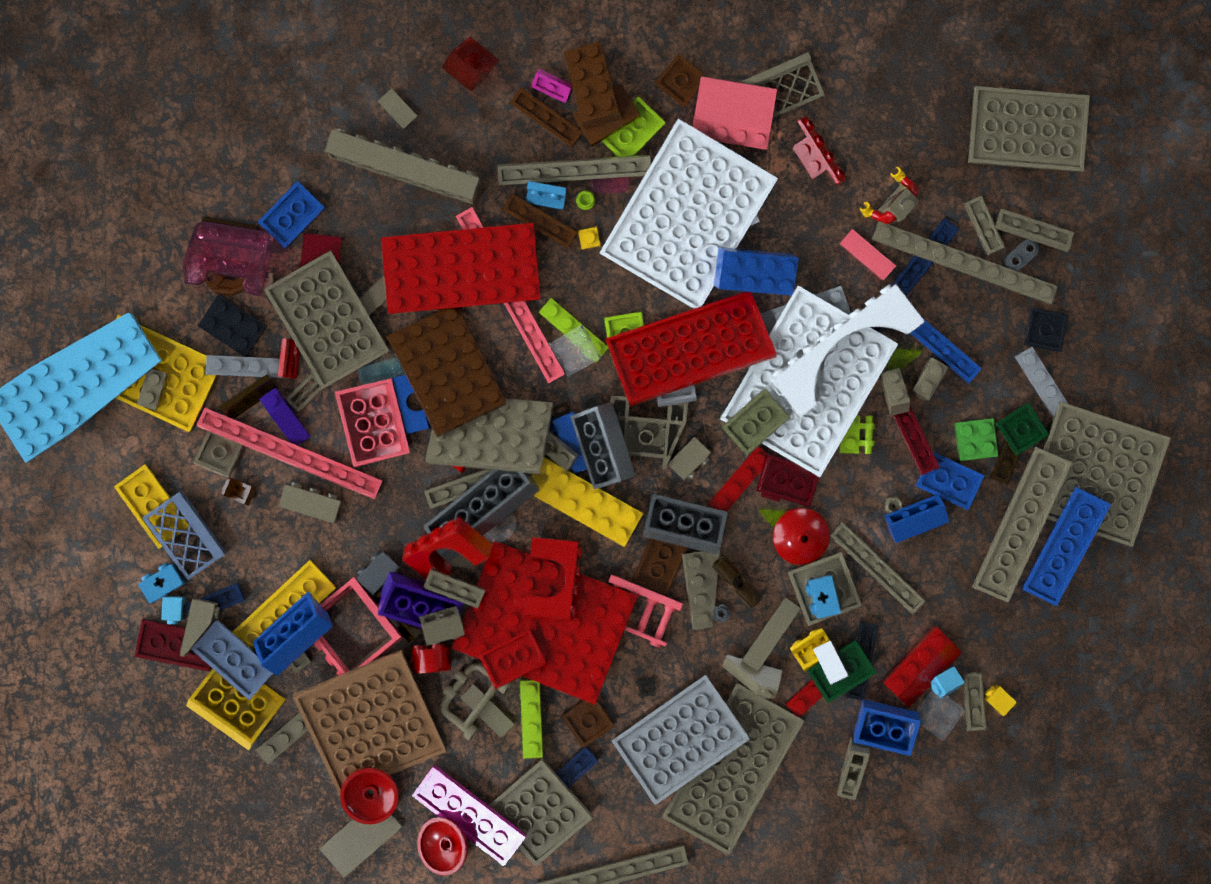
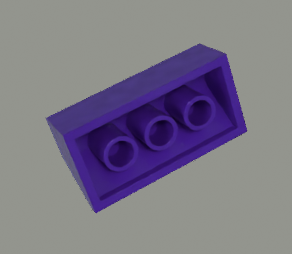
(407, 600)

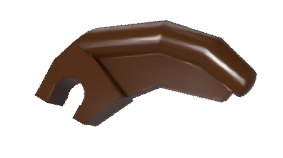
(224, 286)

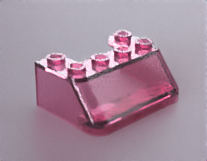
(227, 252)

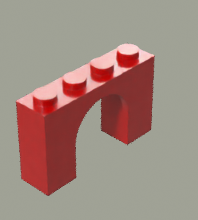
(455, 536)
(561, 605)

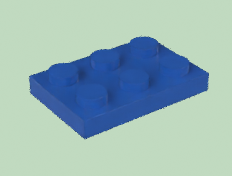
(291, 215)
(951, 482)

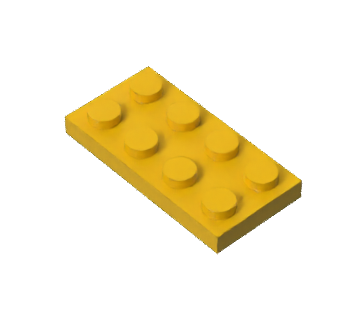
(144, 494)

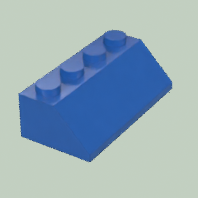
(292, 634)

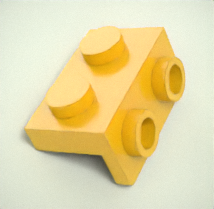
(804, 651)

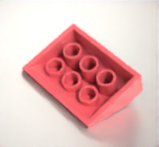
(734, 112)
(372, 422)

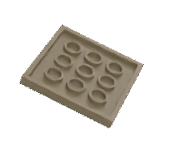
(543, 810)

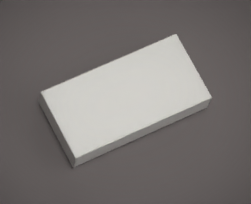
(830, 662)

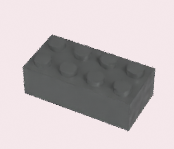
(602, 445)
(685, 524)

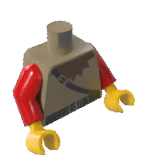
(897, 204)

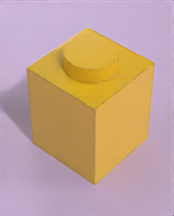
(999, 699)

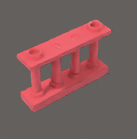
(652, 600)

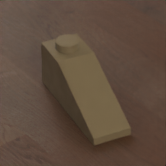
(200, 618)
(761, 682)
(853, 769)

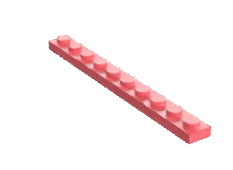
(523, 318)
(289, 453)

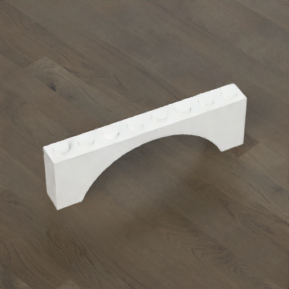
(888, 311)

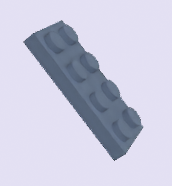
(232, 659)

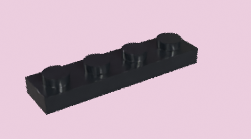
(866, 638)

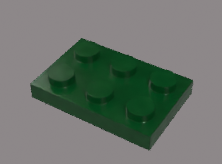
(856, 665)

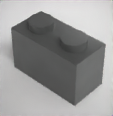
(376, 573)

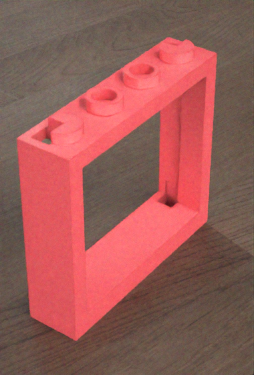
(321, 644)

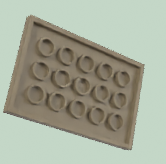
(1028, 129)
(326, 319)
(500, 440)

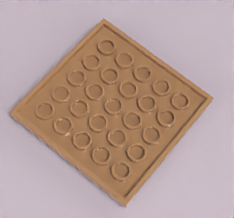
(370, 719)

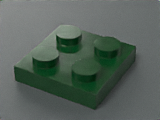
(1022, 429)

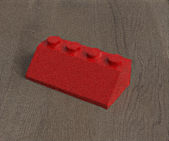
(921, 665)

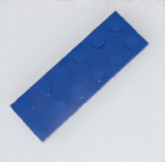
(1066, 546)

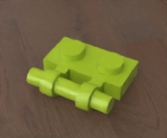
(851, 442)

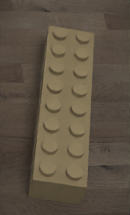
(403, 167)

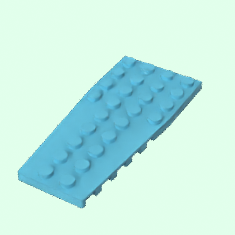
(74, 385)

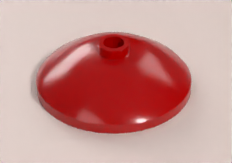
(791, 528)
(368, 807)
(435, 847)

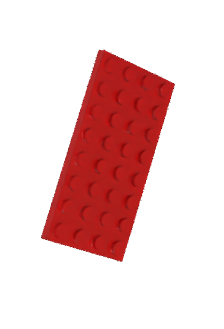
(460, 268)
(690, 348)

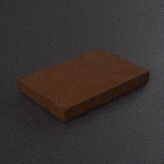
(628, 112)
(659, 565)

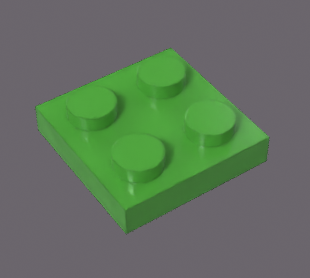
(976, 439)

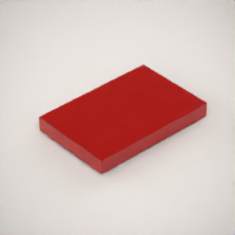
(513, 659)

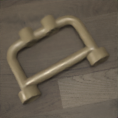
(451, 692)

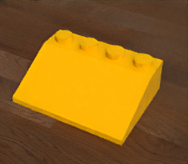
(231, 711)

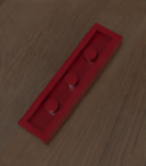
(916, 442)

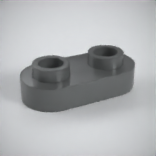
(1021, 255)

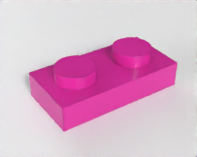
(552, 85)

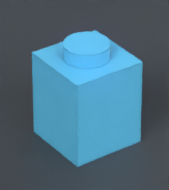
(173, 609)
(947, 682)

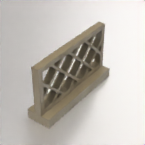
(783, 69)

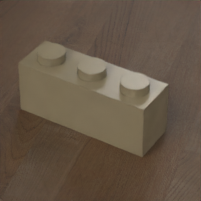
(311, 502)

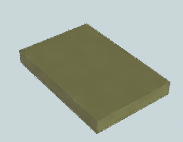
(756, 422)

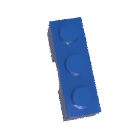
(412, 420)

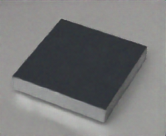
(1045, 330)

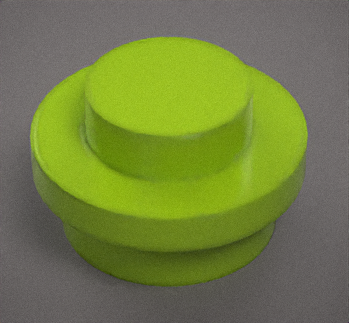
(585, 200)

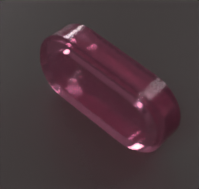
(610, 185)

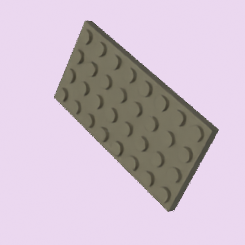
(725, 795)

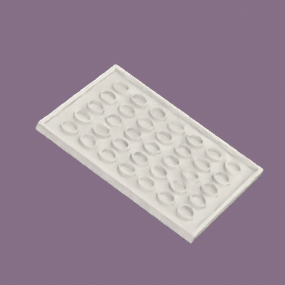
(684, 210)
(840, 383)

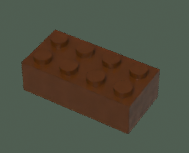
(593, 85)

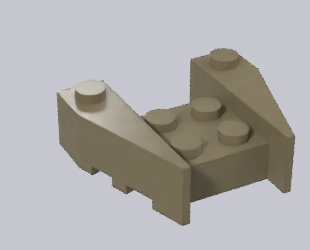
(650, 435)

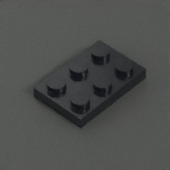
(232, 325)

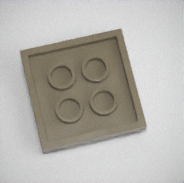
(843, 583)

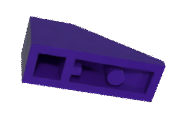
(284, 417)

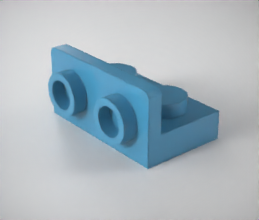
(546, 195)

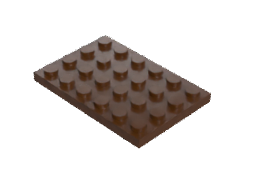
(446, 370)

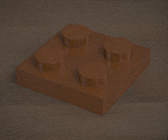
(680, 80)
(587, 722)

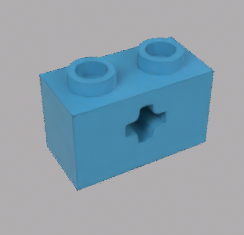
(826, 586)
(153, 590)

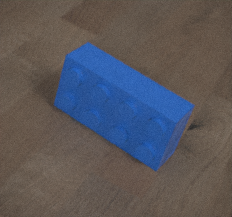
(755, 271)

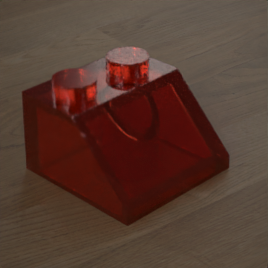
(470, 63)

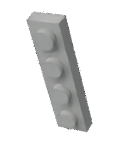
(242, 366)
(1040, 379)

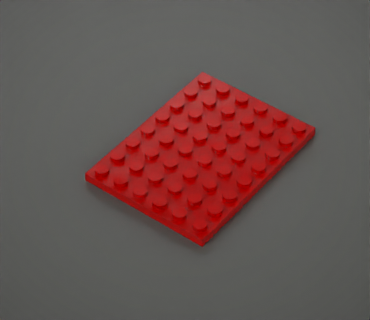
(576, 650)

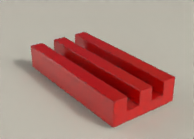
(289, 359)

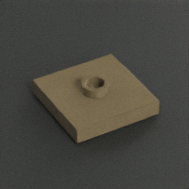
(218, 454)

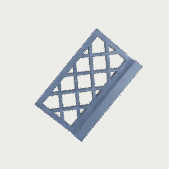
(199, 526)

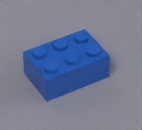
(886, 727)

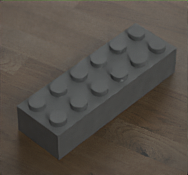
(486, 503)

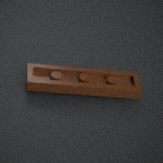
(546, 117)
(542, 222)

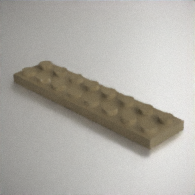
(1022, 524)

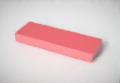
(867, 254)

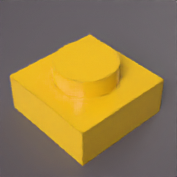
(589, 238)

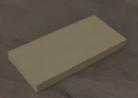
(357, 842)

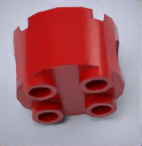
(431, 660)

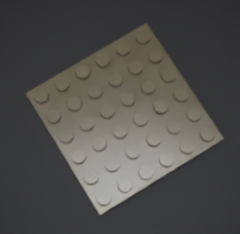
(1108, 462)

